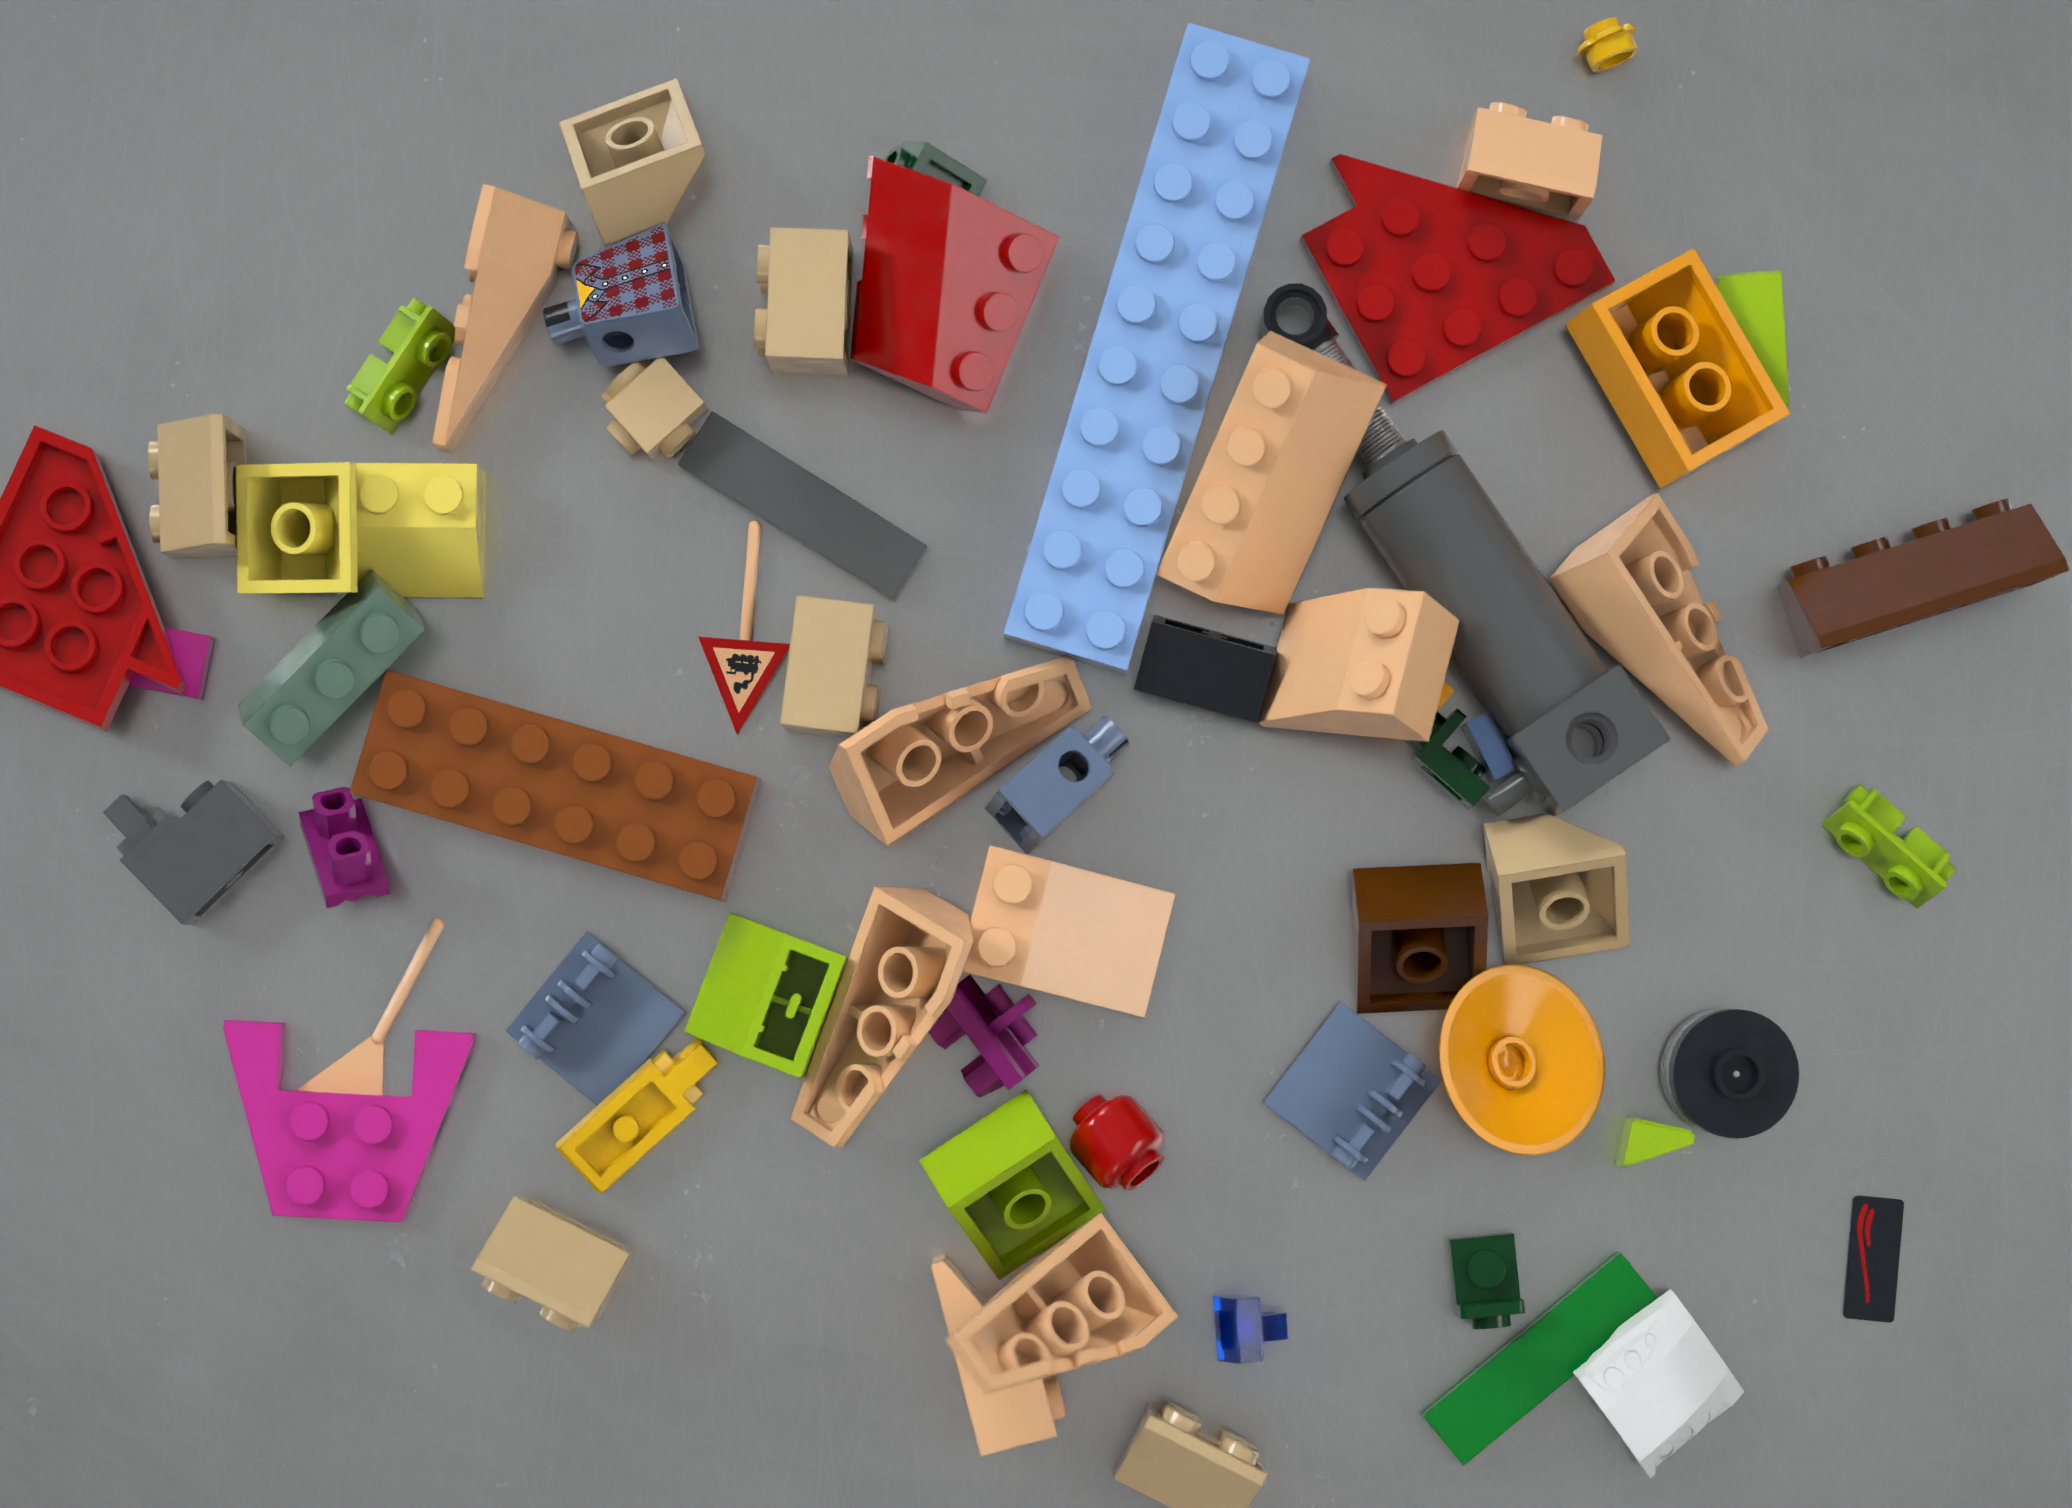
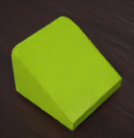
(1648, 1139)

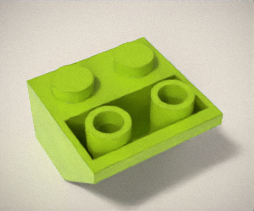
(766, 995)

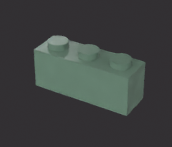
(330, 668)

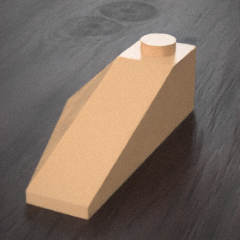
(514, 269)
(1644, 608)
(950, 743)
(884, 1006)
(1063, 1312)

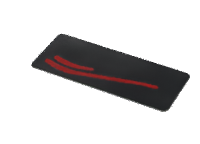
(1873, 1259)

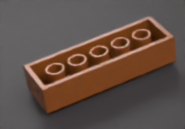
(555, 785)

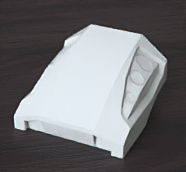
(1659, 1381)

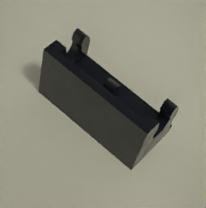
(1205, 668)

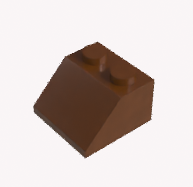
(1417, 935)

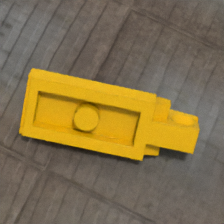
(636, 1115)

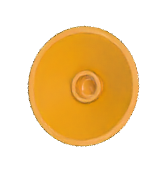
(1522, 1059)

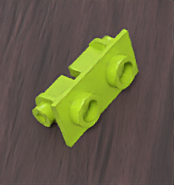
(389, 390)
(1910, 867)

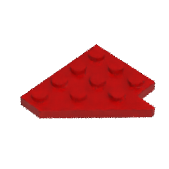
(1443, 271)
(73, 588)

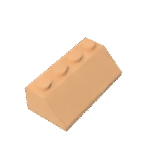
(1271, 477)

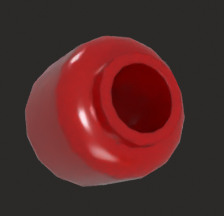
(1117, 1142)

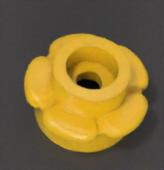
(1608, 44)

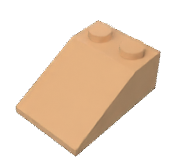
(1361, 665)
(1067, 931)
(1004, 1416)

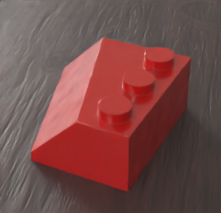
(943, 285)

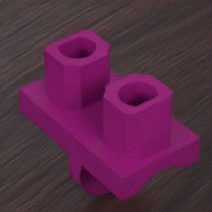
(342, 848)
(995, 1029)

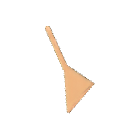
(363, 1067)

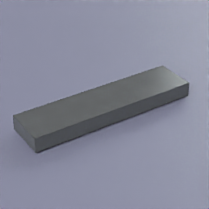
(802, 505)

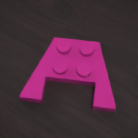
(343, 1150)

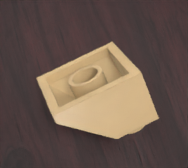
(634, 159)
(1555, 889)

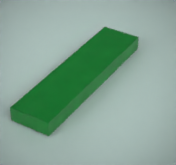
(1537, 1359)

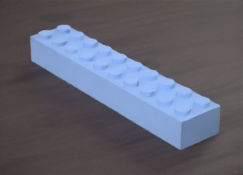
(1156, 349)

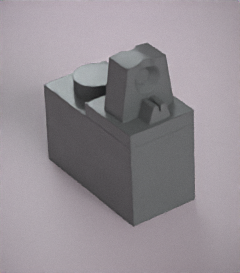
(196, 857)

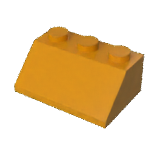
(1677, 368)

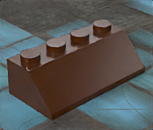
(1919, 578)

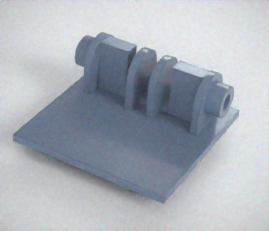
(594, 1020)
(1352, 1091)

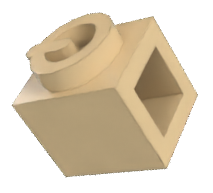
(652, 408)

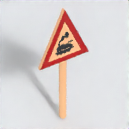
(743, 665)

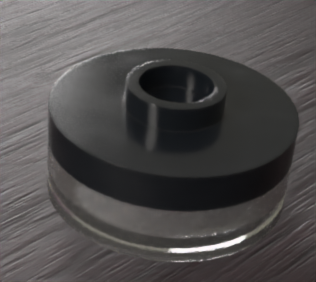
(1730, 1072)

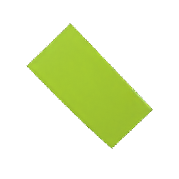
(1759, 311)

